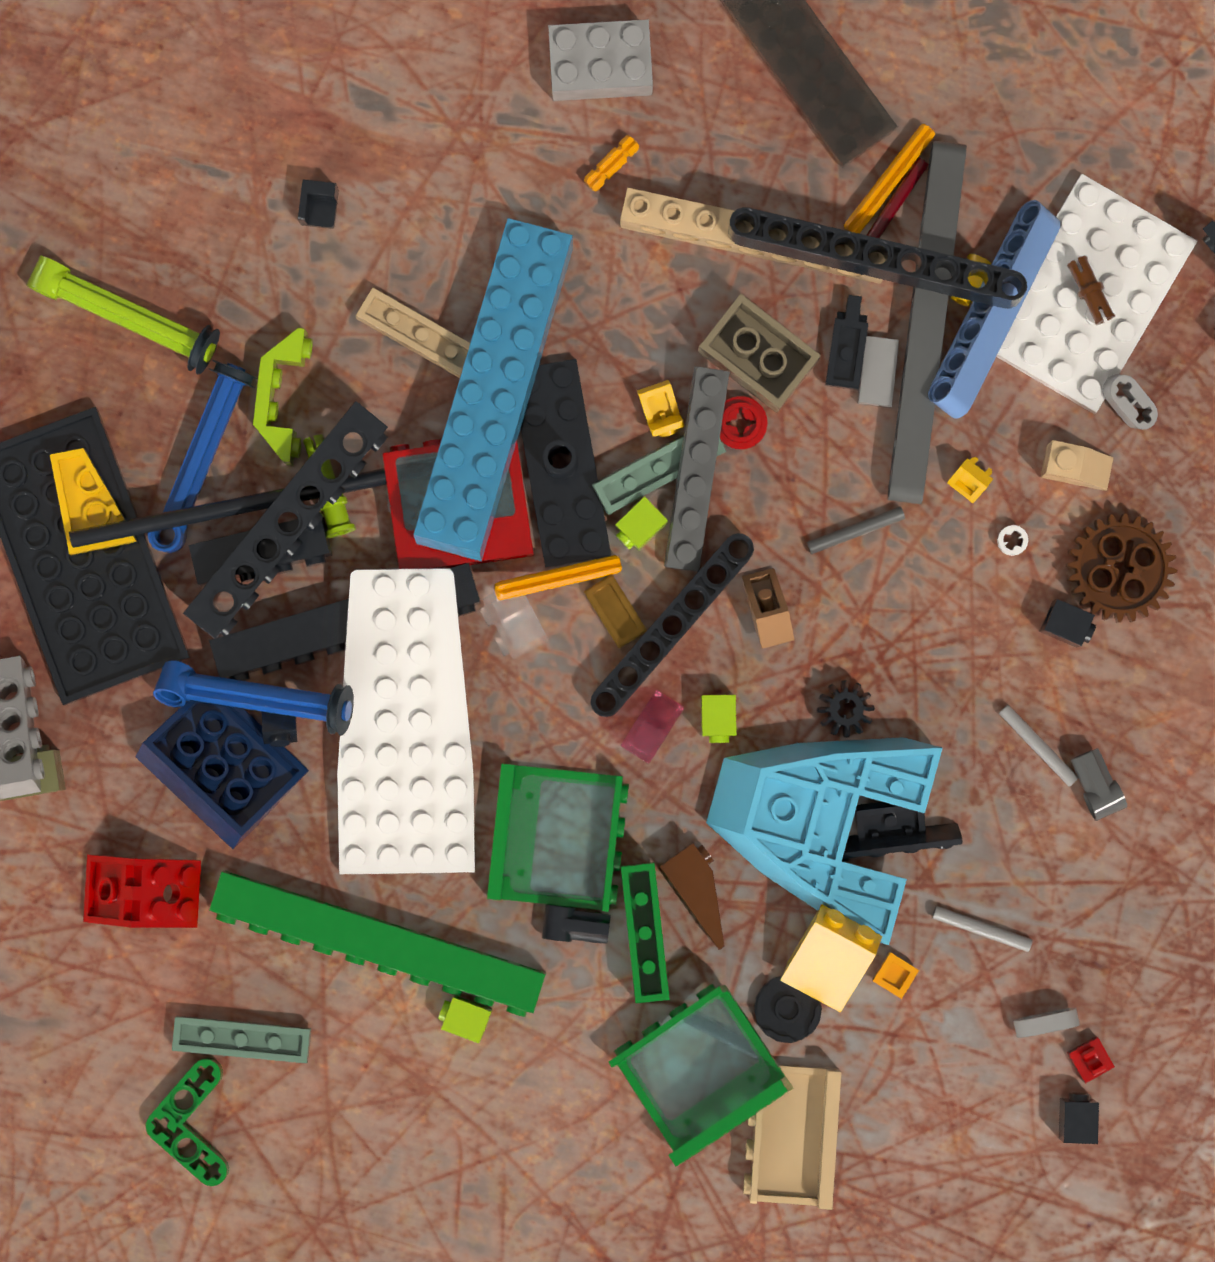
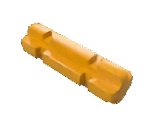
(611, 163)

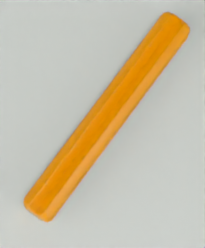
(889, 179)
(557, 577)

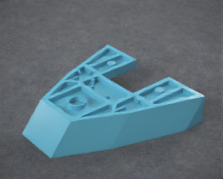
(795, 809)

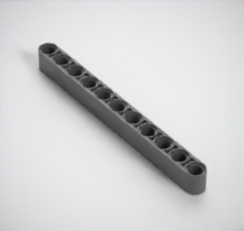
(926, 327)

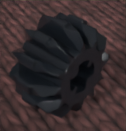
(856, 712)

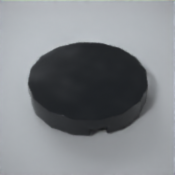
(786, 1012)

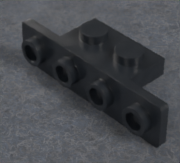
(894, 829)

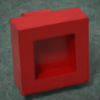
(1090, 1059)

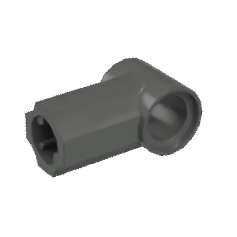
(1101, 793)

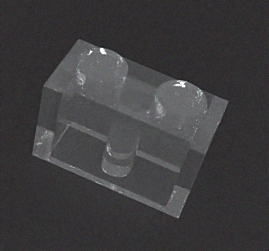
(515, 623)

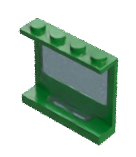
(557, 837)
(701, 1072)

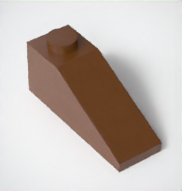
(695, 883)

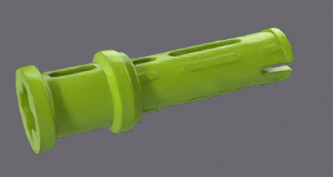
(336, 514)

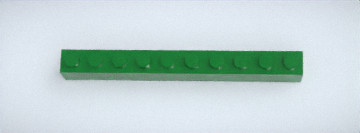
(378, 942)

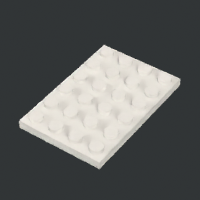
(1137, 264)

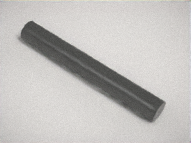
(855, 530)

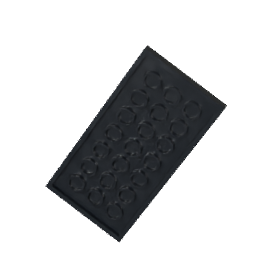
(94, 611)

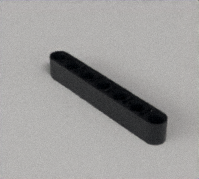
(677, 609)

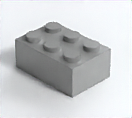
(600, 60)

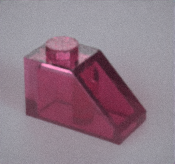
(652, 727)

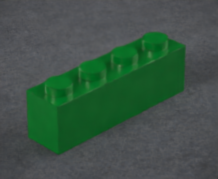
(645, 932)

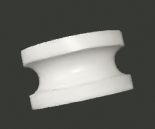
(1016, 549)

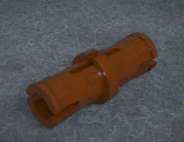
(1091, 290)

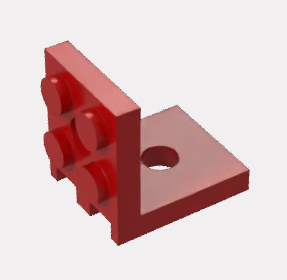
(138, 892)

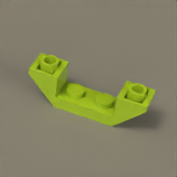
(288, 352)

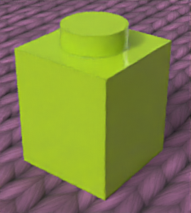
(640, 525)
(718, 717)
(464, 1018)

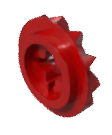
(752, 412)

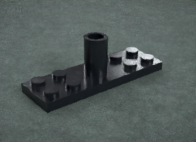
(564, 500)

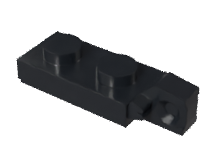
(847, 346)

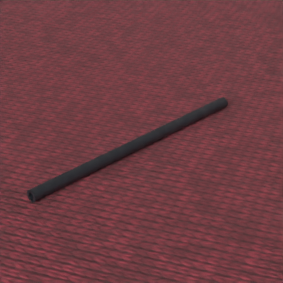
(210, 511)

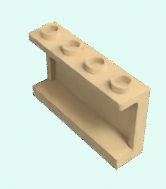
(796, 1141)

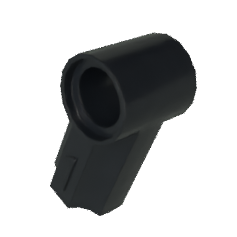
(568, 924)

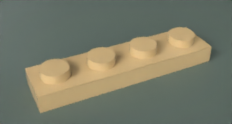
(414, 331)

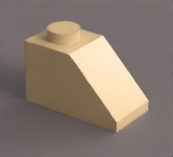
(1076, 465)

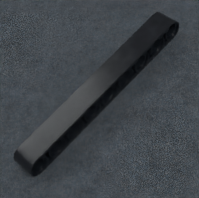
(893, 253)

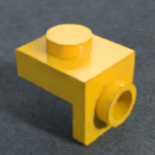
(660, 409)

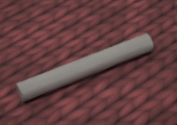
(1038, 745)
(982, 928)

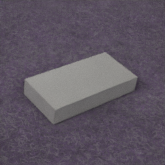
(878, 372)

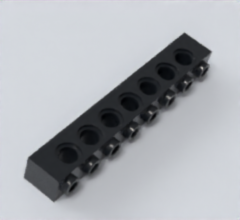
(202, 608)

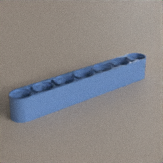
(988, 325)

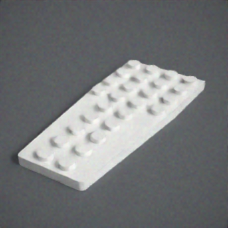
(409, 742)

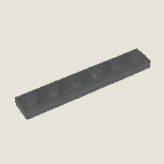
(696, 468)

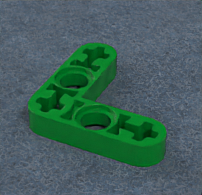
(178, 1117)

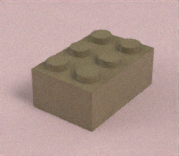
(759, 353)

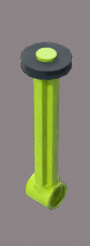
(57, 282)

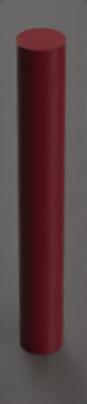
(898, 198)

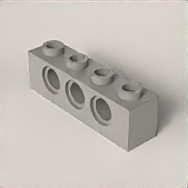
(25, 774)

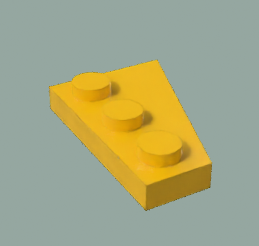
(84, 498)

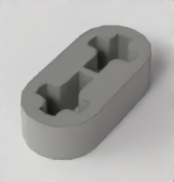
(1135, 397)
(1046, 1022)

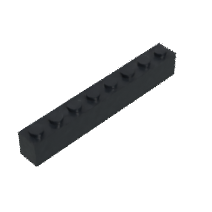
(307, 633)

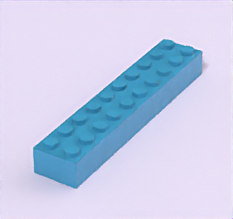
(494, 390)

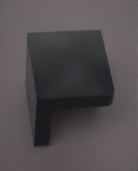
(318, 204)

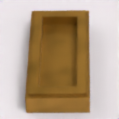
(615, 611)

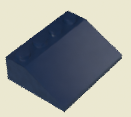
(221, 767)

